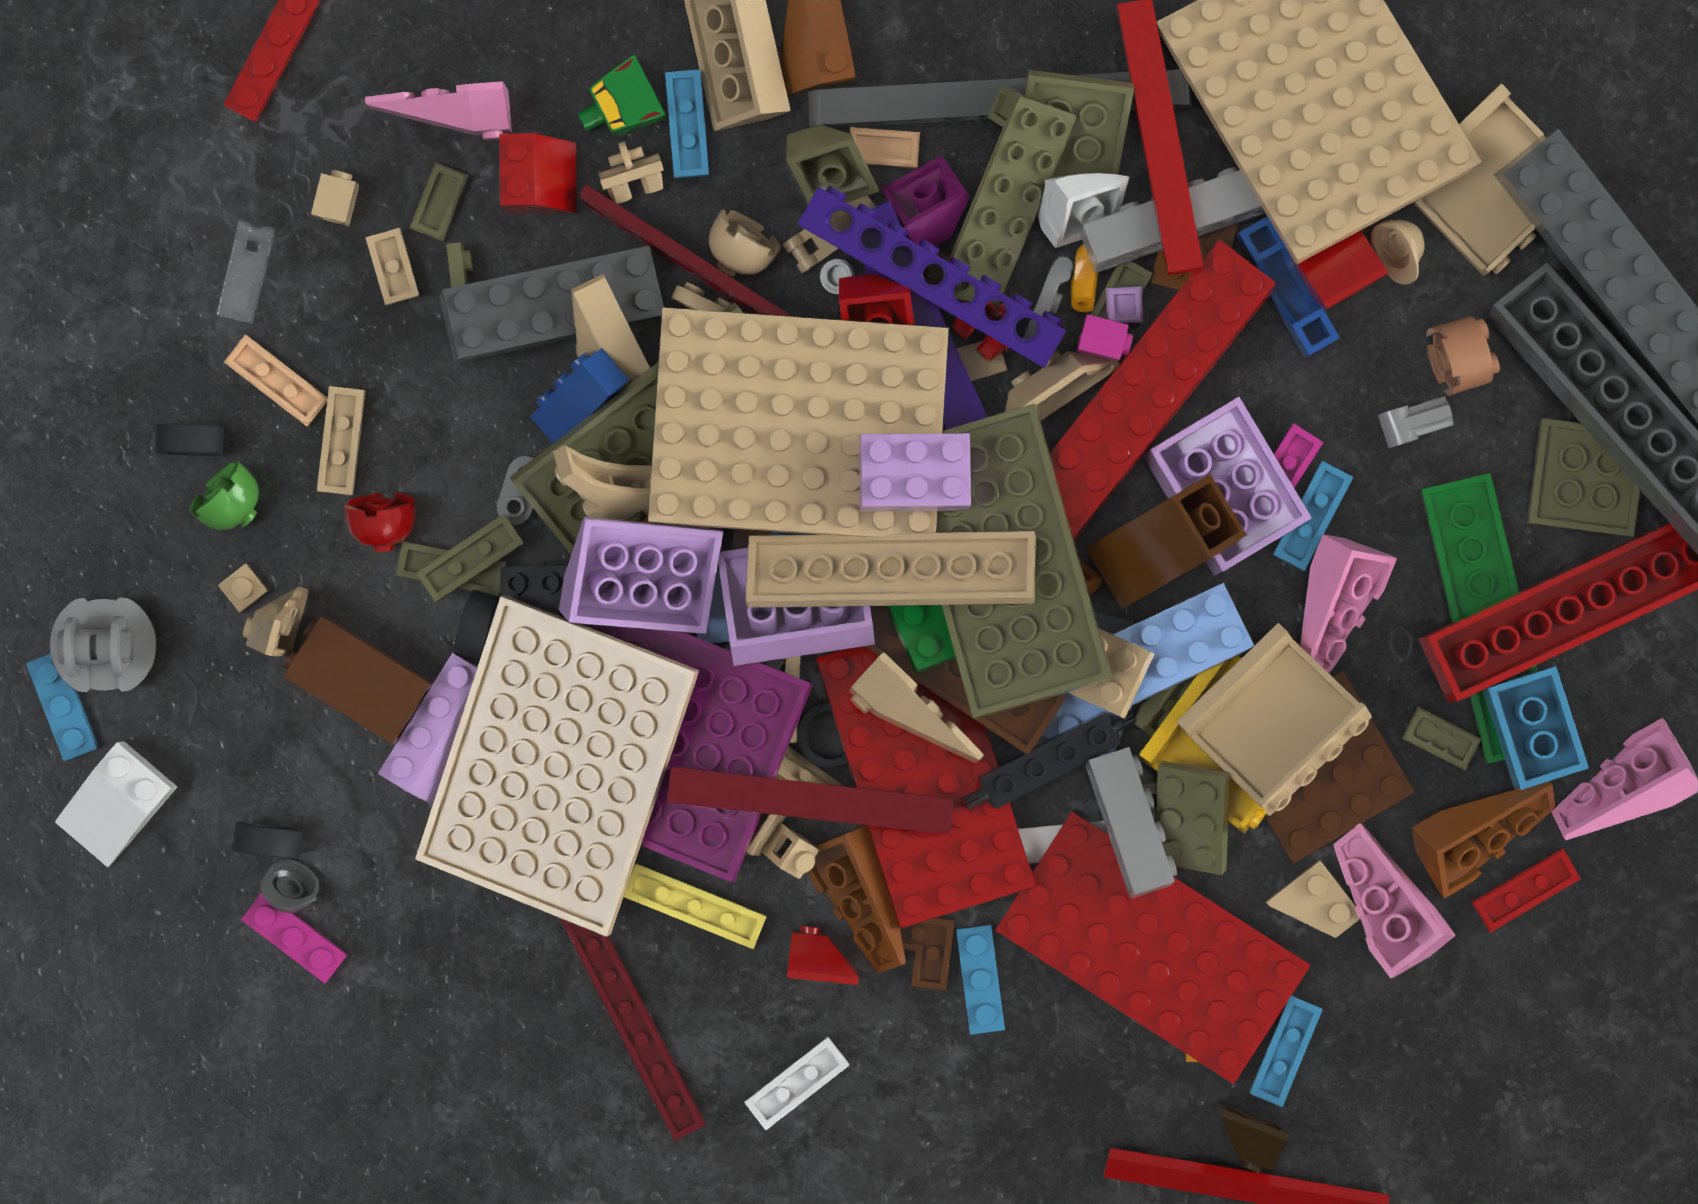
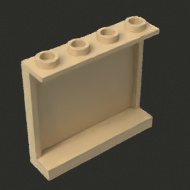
(1476, 208)
(1274, 720)

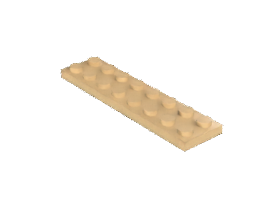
(891, 569)

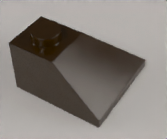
(1252, 1138)

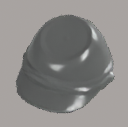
(289, 886)

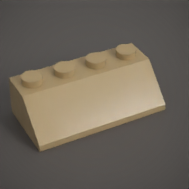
(737, 61)

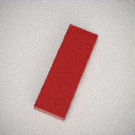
(1525, 890)

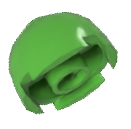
(228, 499)

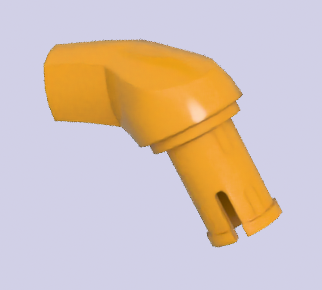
(1083, 282)

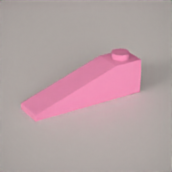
(473, 109)
(1338, 592)
(1395, 914)

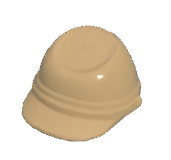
(1399, 248)

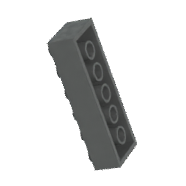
(537, 304)

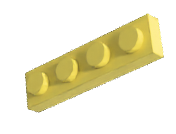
(694, 906)

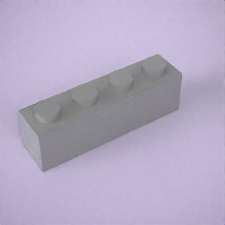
(1130, 822)

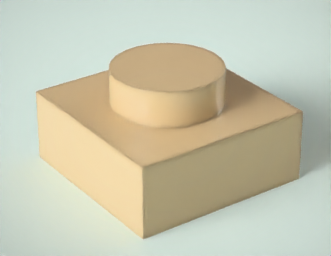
(243, 588)

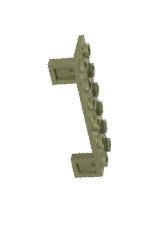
(1008, 190)

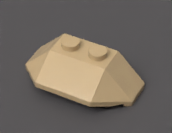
(1059, 382)

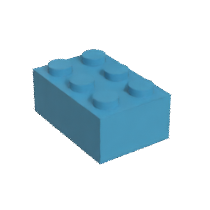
(1535, 728)

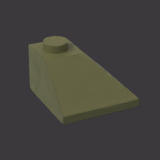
(826, 158)

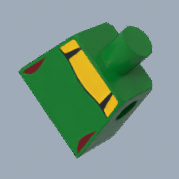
(623, 100)

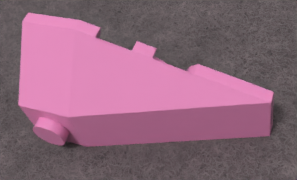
(1638, 781)

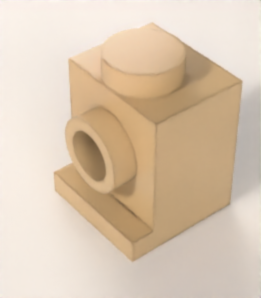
(799, 855)

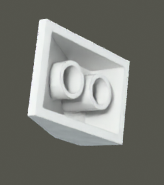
(115, 803)

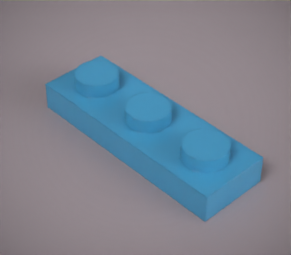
(687, 124)
(1321, 502)
(62, 710)
(980, 979)
(1285, 1051)

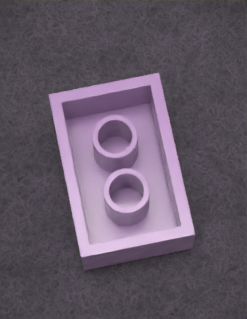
(914, 472)

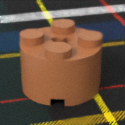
(1462, 354)

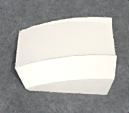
(1075, 198)

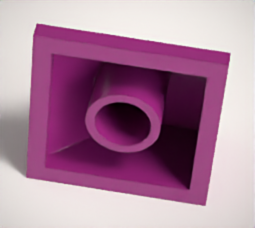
(928, 201)

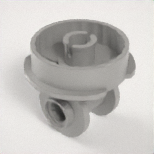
(103, 644)

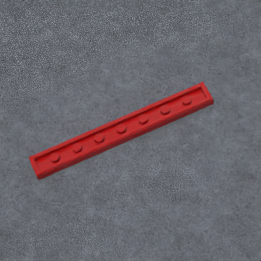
(1159, 137)
(1228, 1182)

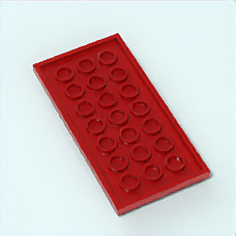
(927, 870)
(1155, 957)

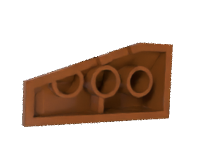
(815, 47)
(1468, 835)
(855, 884)

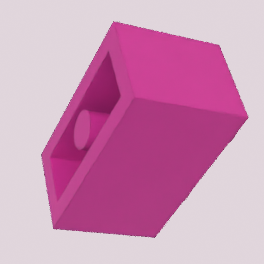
(1104, 338)

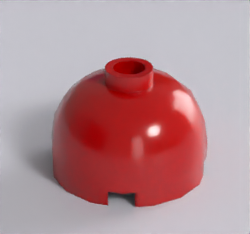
(380, 520)

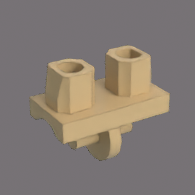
(616, 178)

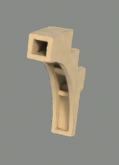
(607, 488)

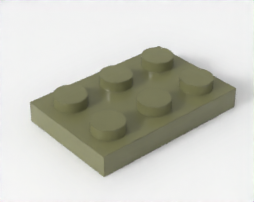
(1194, 815)

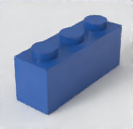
(578, 394)

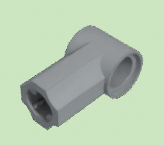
(1408, 423)

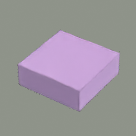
(1124, 304)

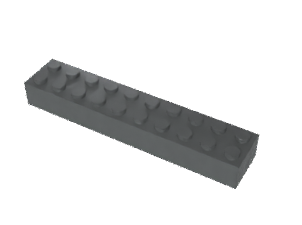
(1610, 263)
(1606, 393)

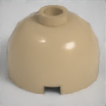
(740, 245)

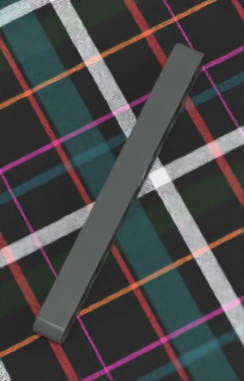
(938, 101)

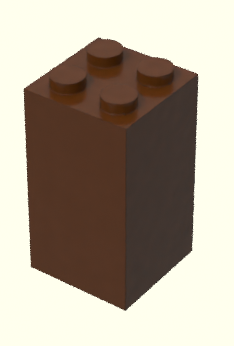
(1166, 541)
(357, 678)

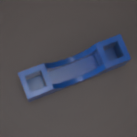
(1291, 298)

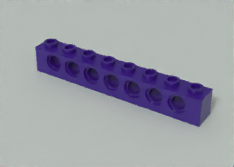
(818, 222)

